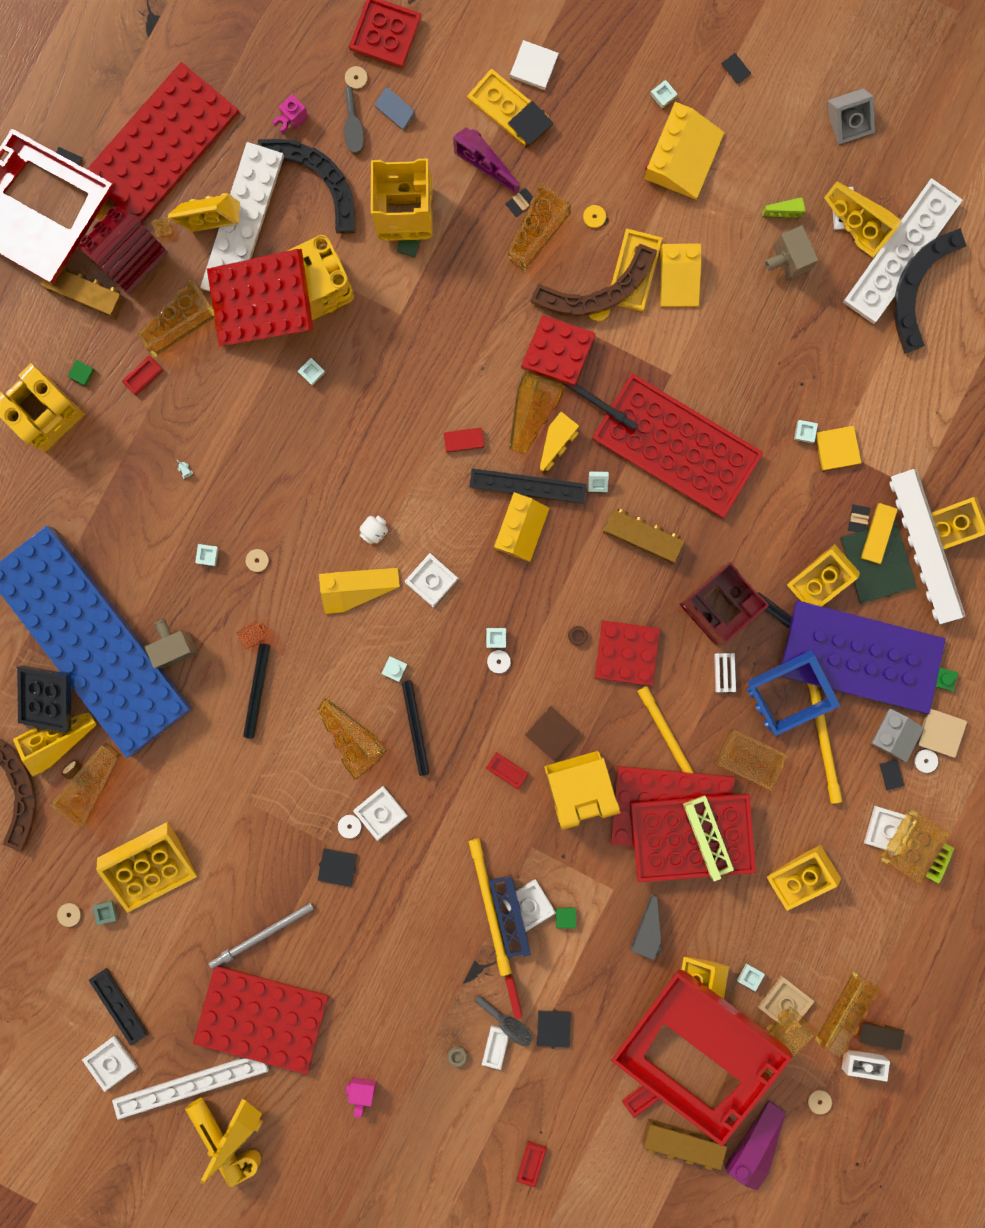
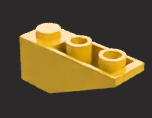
(558, 435)

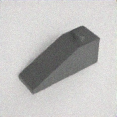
(647, 936)

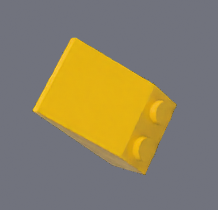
(680, 275)
(959, 522)
(824, 577)
(804, 878)

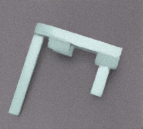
(183, 467)

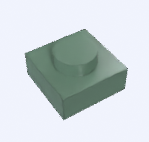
(105, 912)

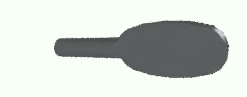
(353, 128)
(509, 1025)

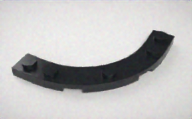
(327, 171)
(909, 283)

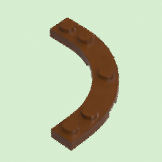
(600, 300)
(24, 794)

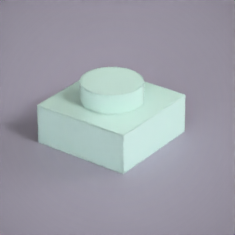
(663, 94)
(311, 371)
(805, 431)
(598, 482)
(207, 555)
(496, 637)
(394, 669)
(750, 977)

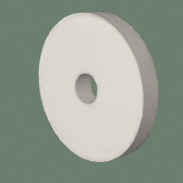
(492, 661)
(930, 765)
(345, 831)

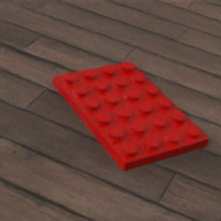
(260, 298)
(648, 784)
(669, 849)
(260, 1019)

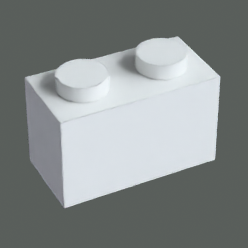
(865, 1065)

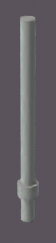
(228, 955)

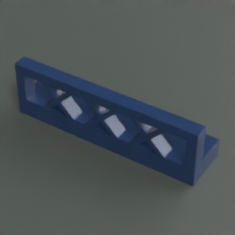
(515, 909)

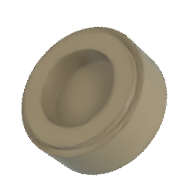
(457, 1056)

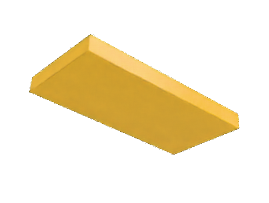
(498, 101)
(629, 246)

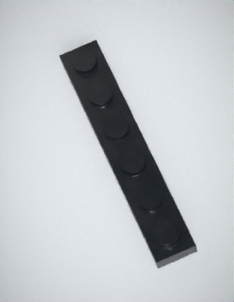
(527, 486)

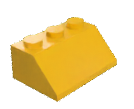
(207, 213)
(521, 527)
(708, 972)

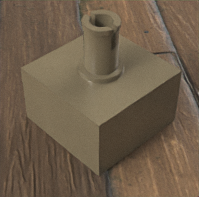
(793, 254)
(171, 647)

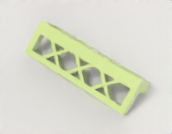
(701, 839)

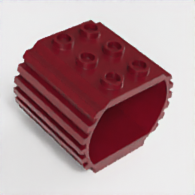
(122, 248)

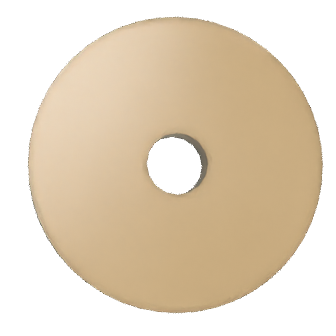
(356, 83)
(263, 560)
(63, 917)
(813, 1100)

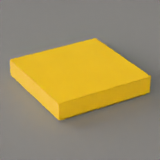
(837, 448)

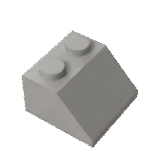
(852, 115)
(897, 735)

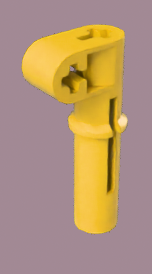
(212, 1135)

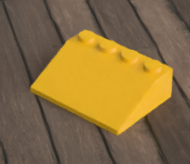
(684, 152)
(146, 867)

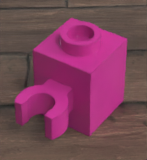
(292, 113)
(360, 1093)

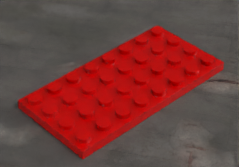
(163, 141)
(678, 446)

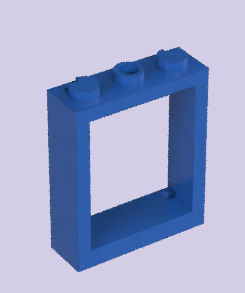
(804, 715)

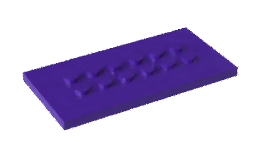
(865, 656)

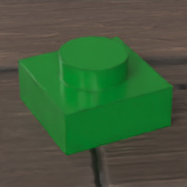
(946, 679)

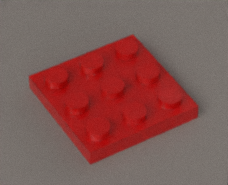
(385, 32)
(558, 350)
(627, 653)

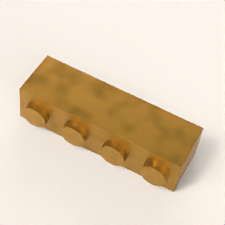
(87, 293)
(642, 536)
(683, 1144)

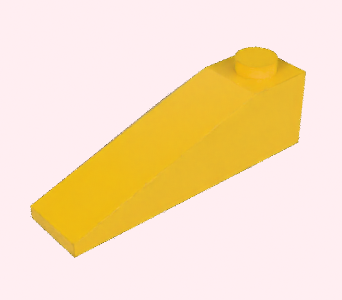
(864, 219)
(352, 588)
(45, 747)
(240, 1129)

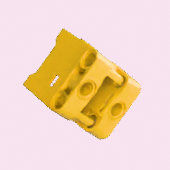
(387, 189)
(324, 277)
(40, 432)
(581, 789)

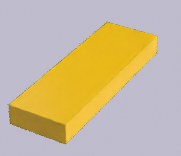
(879, 533)

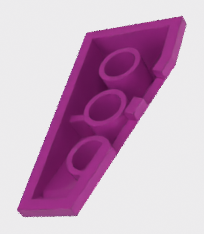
(475, 150)
(755, 1152)

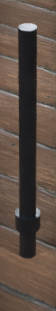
(619, 416)

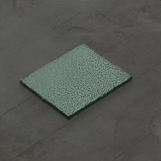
(879, 579)

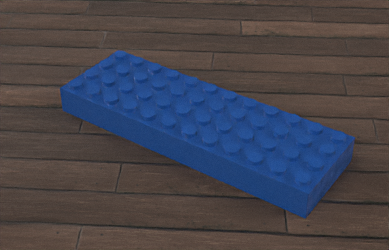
(90, 642)

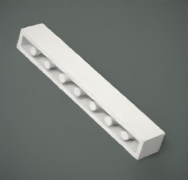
(928, 546)

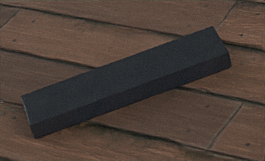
(118, 1006)

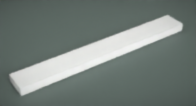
(187, 1086)

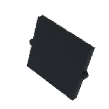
(530, 123)
(337, 867)
(553, 1028)

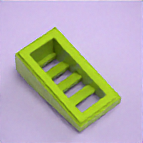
(790, 208)
(940, 870)

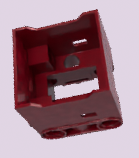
(748, 604)

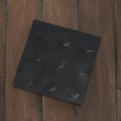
(44, 698)

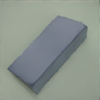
(395, 108)

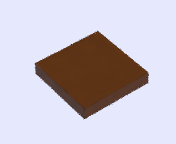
(552, 733)

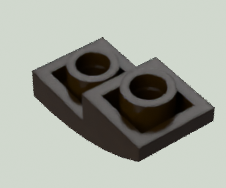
(880, 1036)

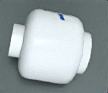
(373, 529)

